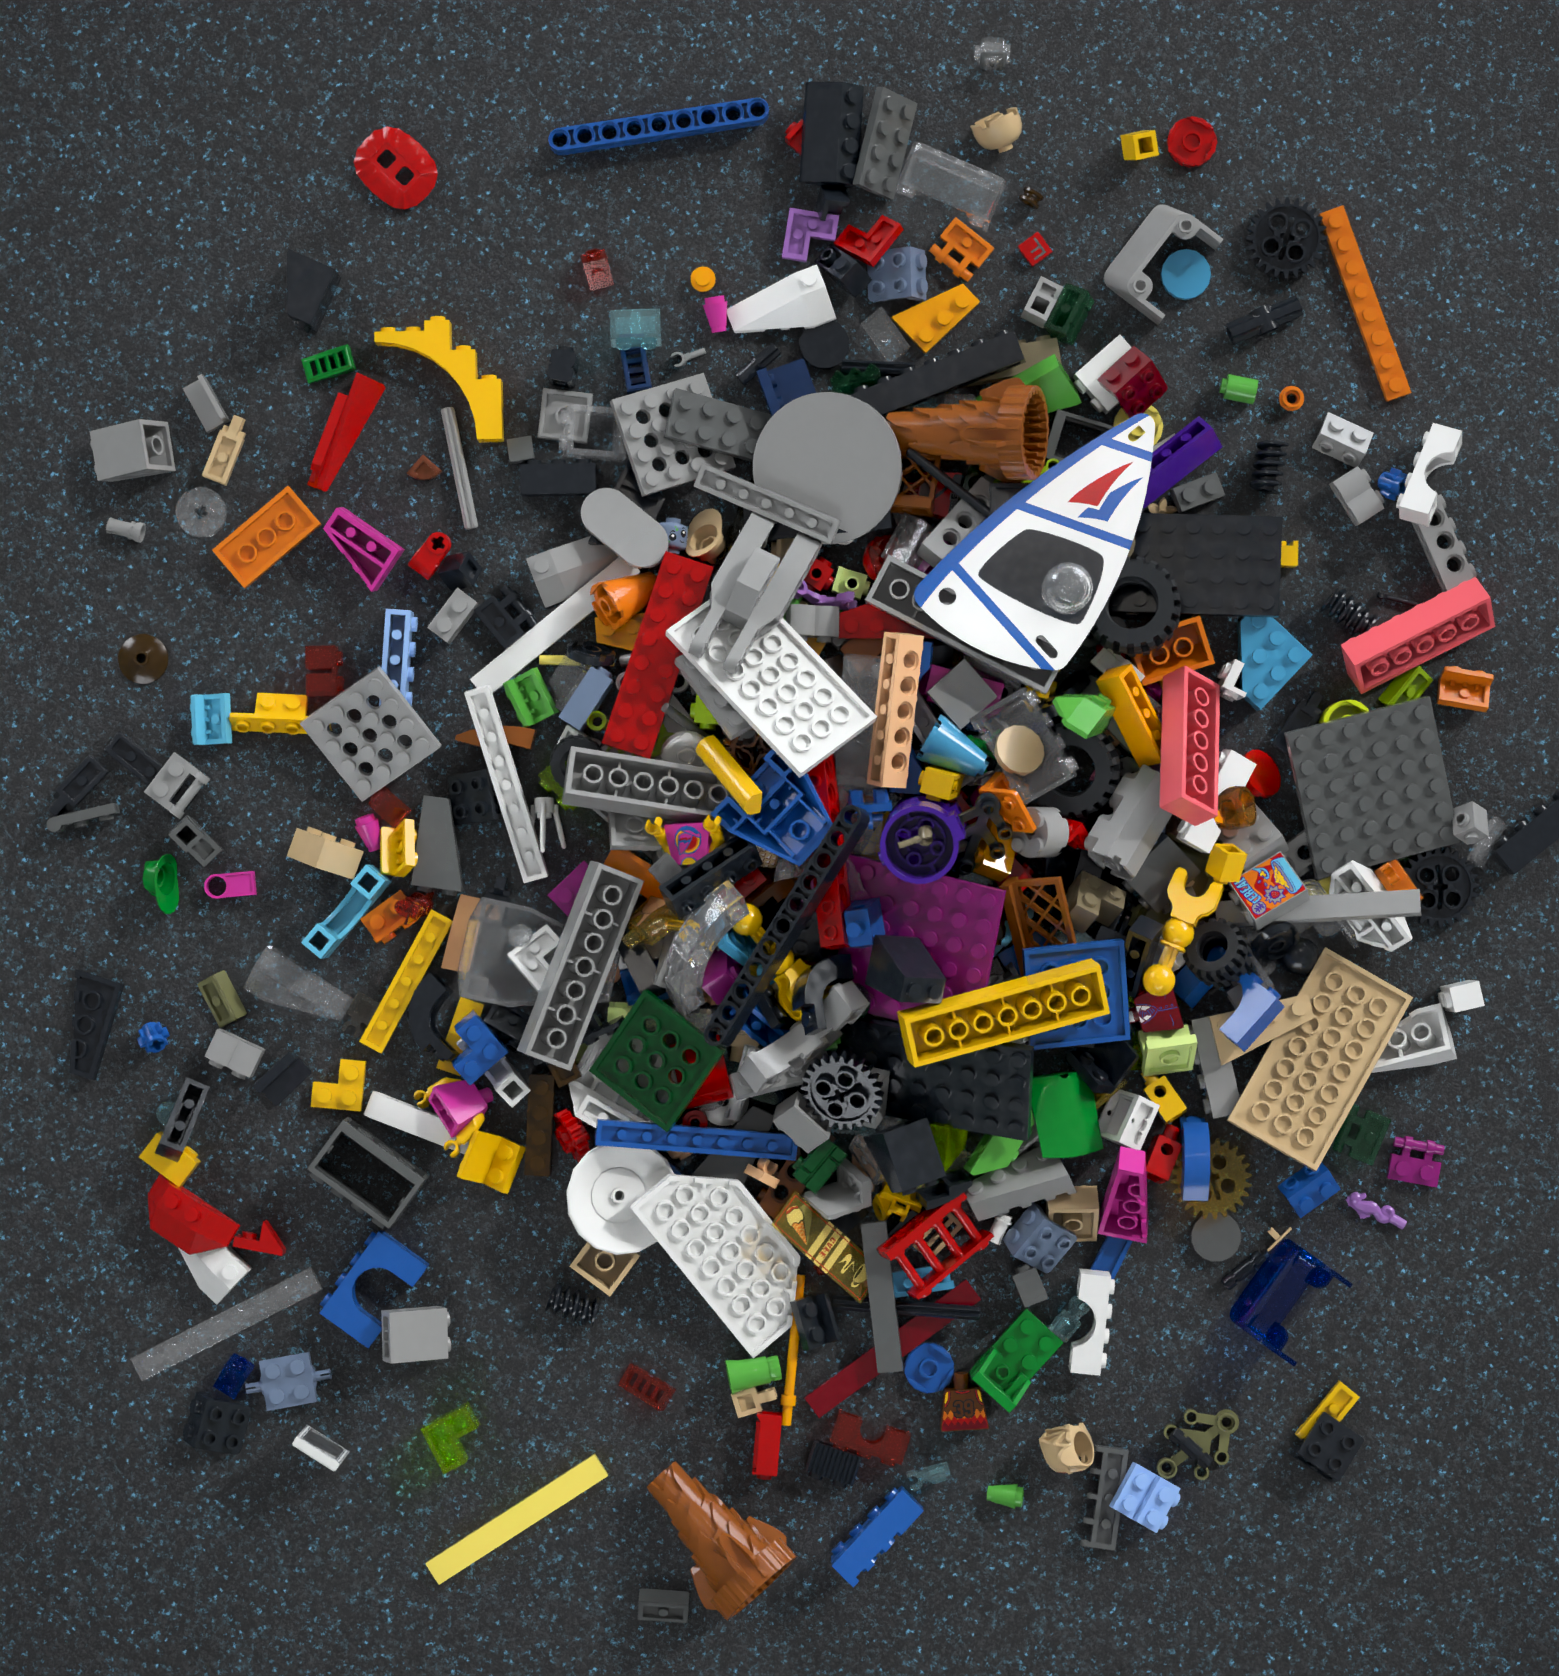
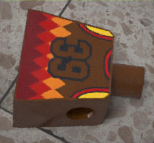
(962, 1406)

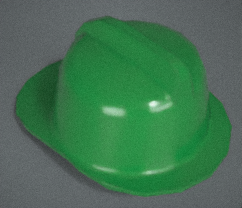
(162, 882)

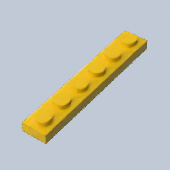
(406, 981)

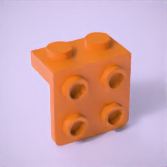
(1012, 806)

